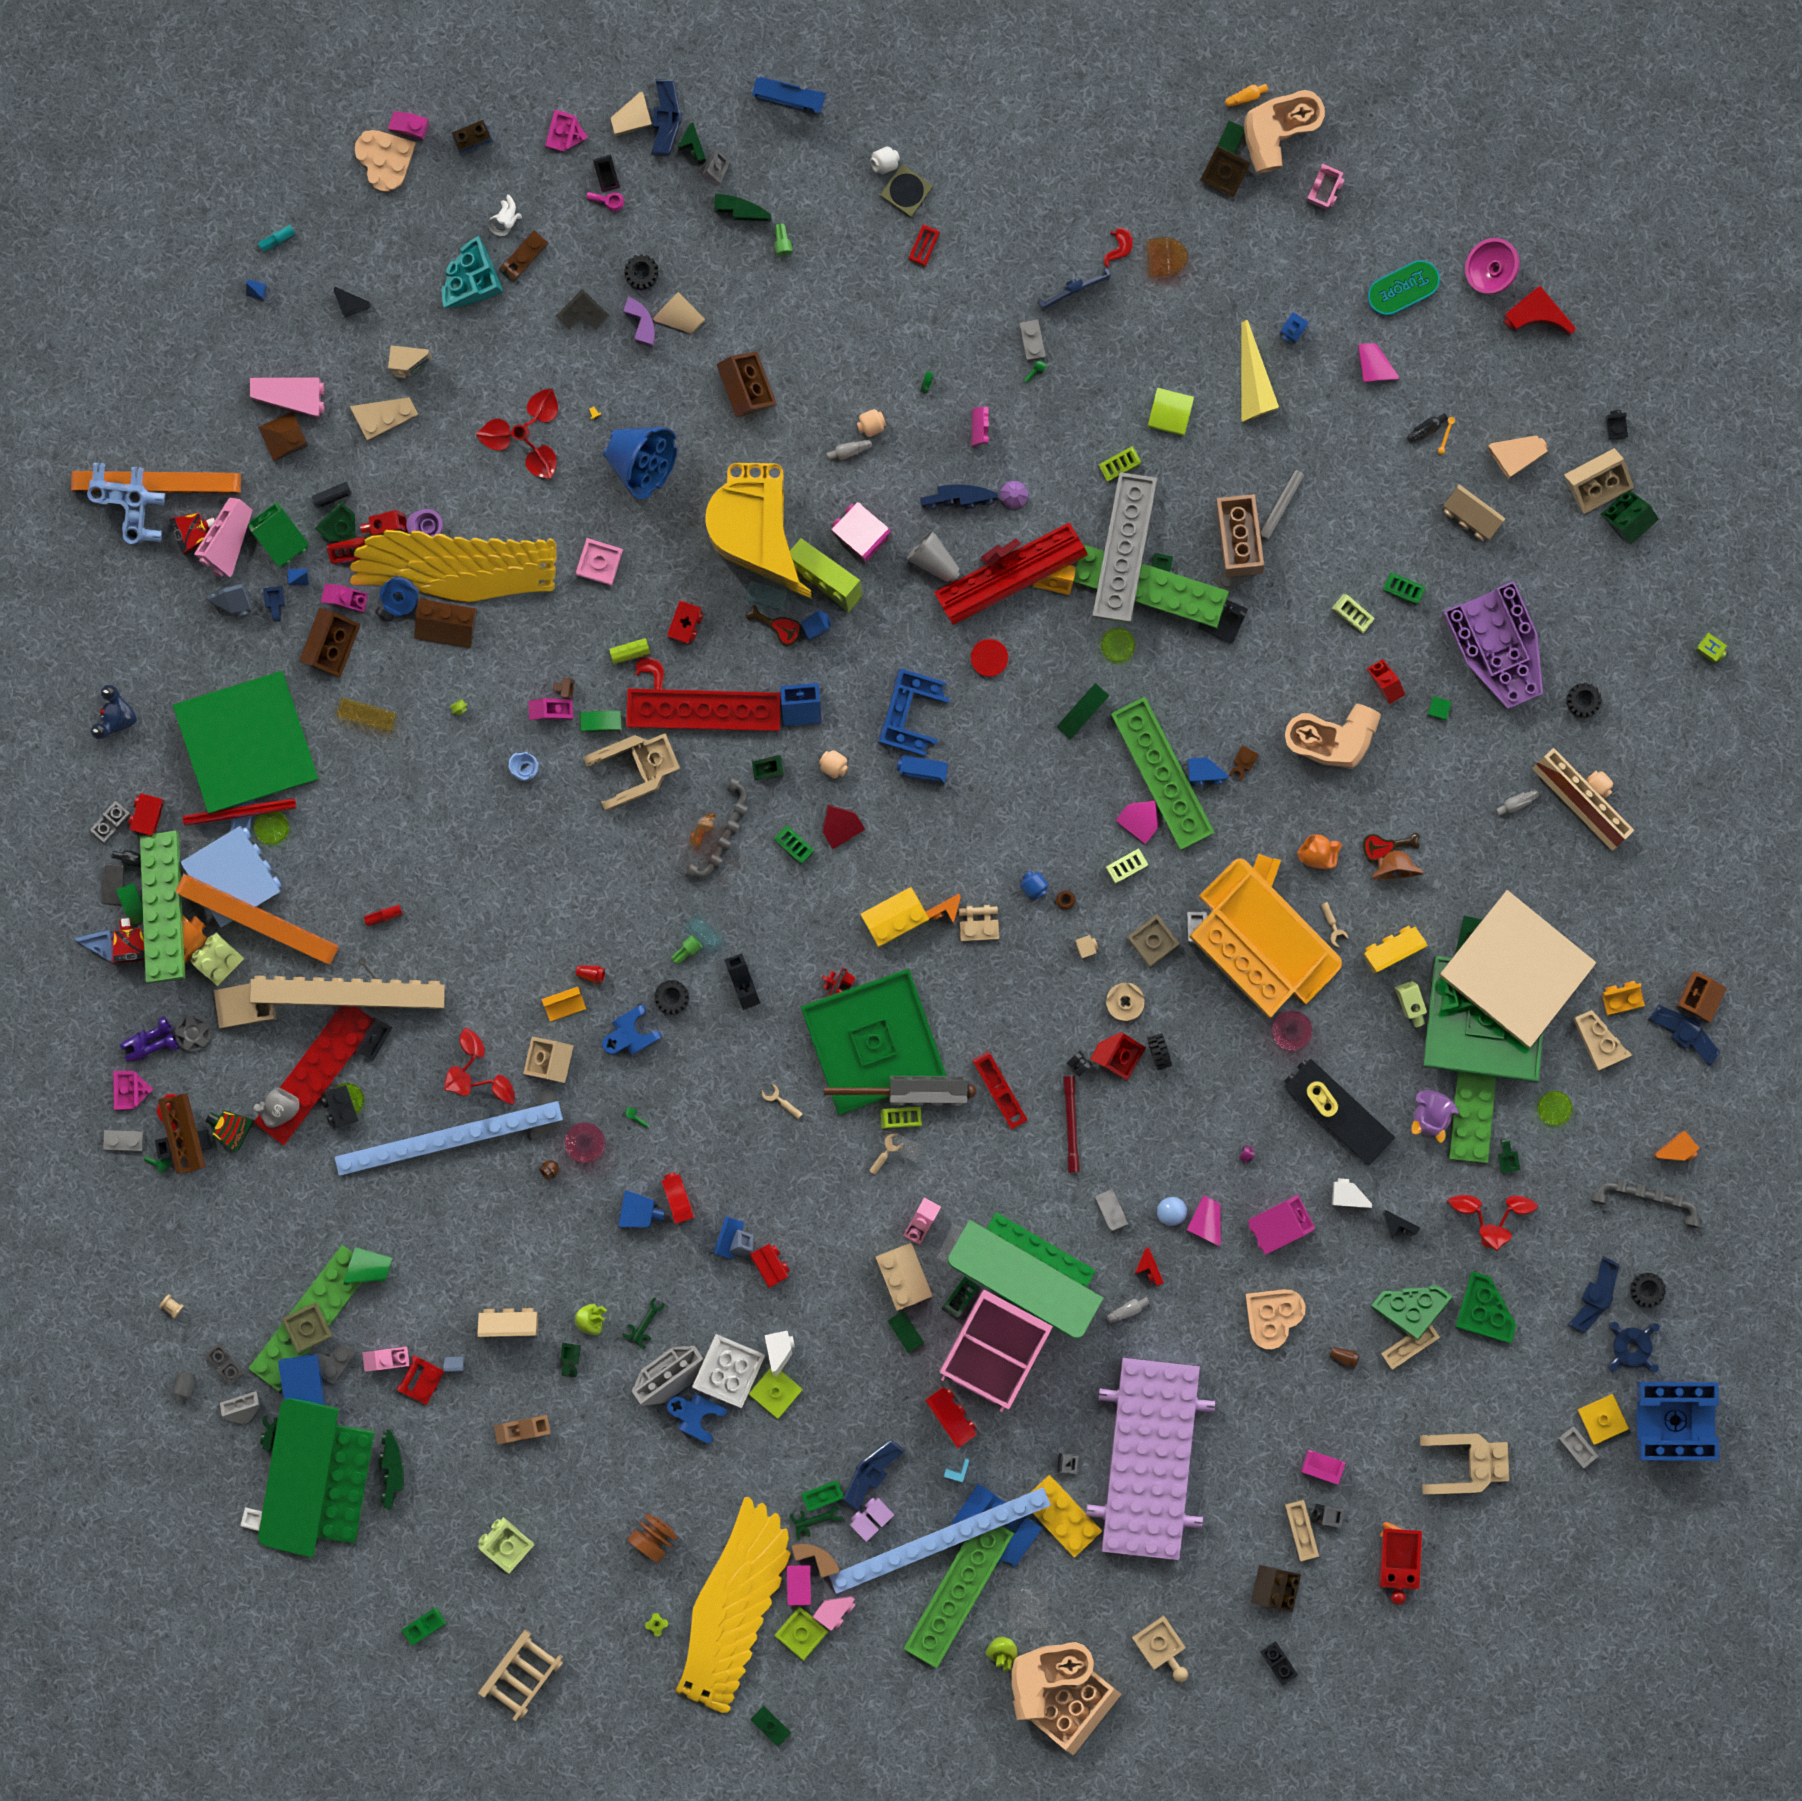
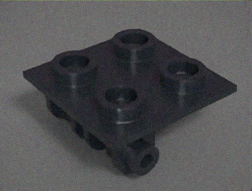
(1229, 622)

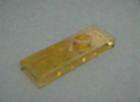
(366, 714)

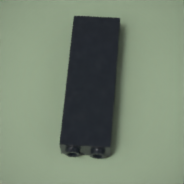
(1350, 1123)

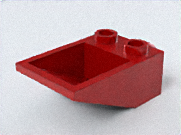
(1402, 1558)

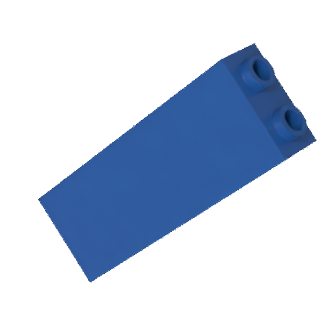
(302, 1378)

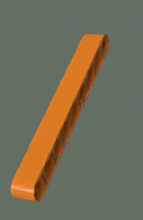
(166, 481)
(256, 919)

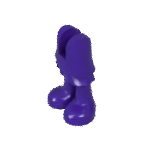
(140, 1041)

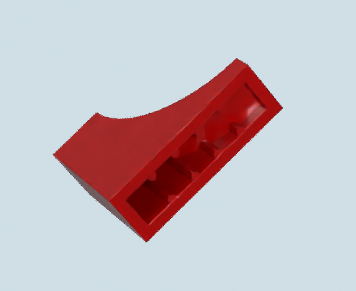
(1537, 308)
(677, 1198)

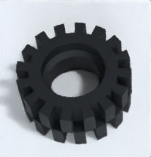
(641, 283)
(1595, 700)
(683, 997)
(1159, 1051)
(1659, 1290)

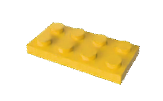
(1066, 1518)

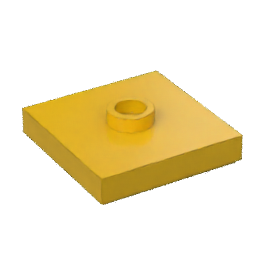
(1603, 1419)

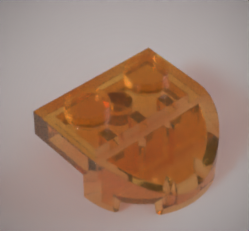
(1165, 257)
(704, 825)

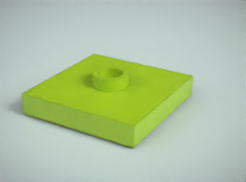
(775, 1392)
(801, 1633)

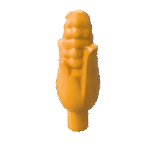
(1246, 95)

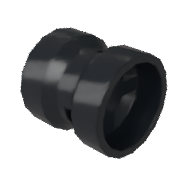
(1079, 1063)

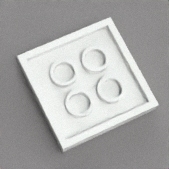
(728, 1371)

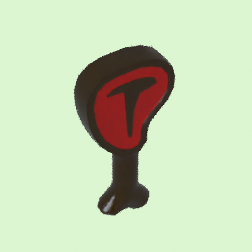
(786, 628)
(1377, 847)

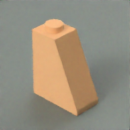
(1517, 453)

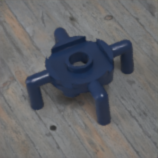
(1644, 1344)

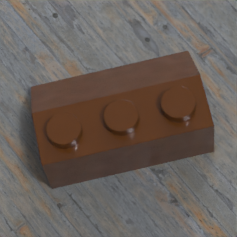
(746, 383)
(445, 623)
(329, 642)

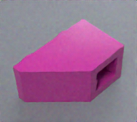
(344, 597)

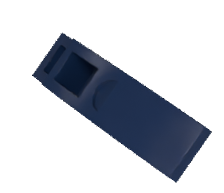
(966, 494)

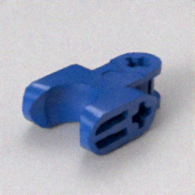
(626, 1034)
(692, 1413)

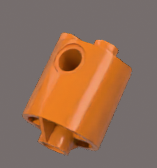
(192, 936)

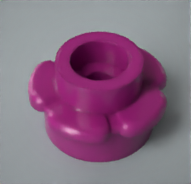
(1247, 1155)

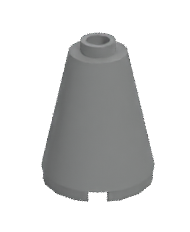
(934, 558)

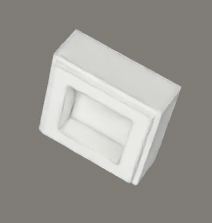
(251, 1519)

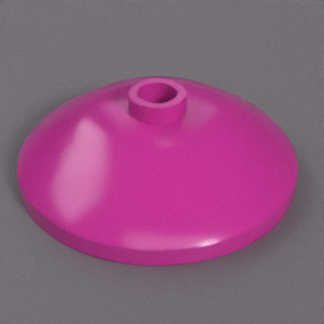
(1485, 259)

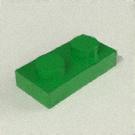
(822, 1495)

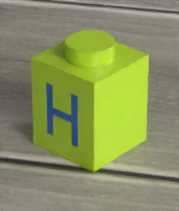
(1712, 648)

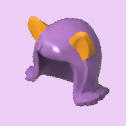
(1433, 1114)

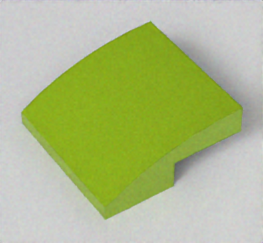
(1170, 411)

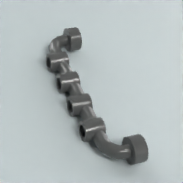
(731, 827)
(1641, 1192)

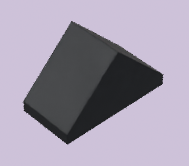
(606, 173)
(350, 303)

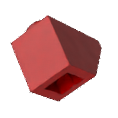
(1386, 681)

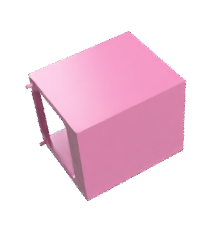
(995, 1349)

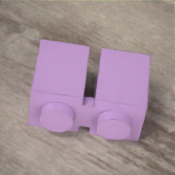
(879, 1513)

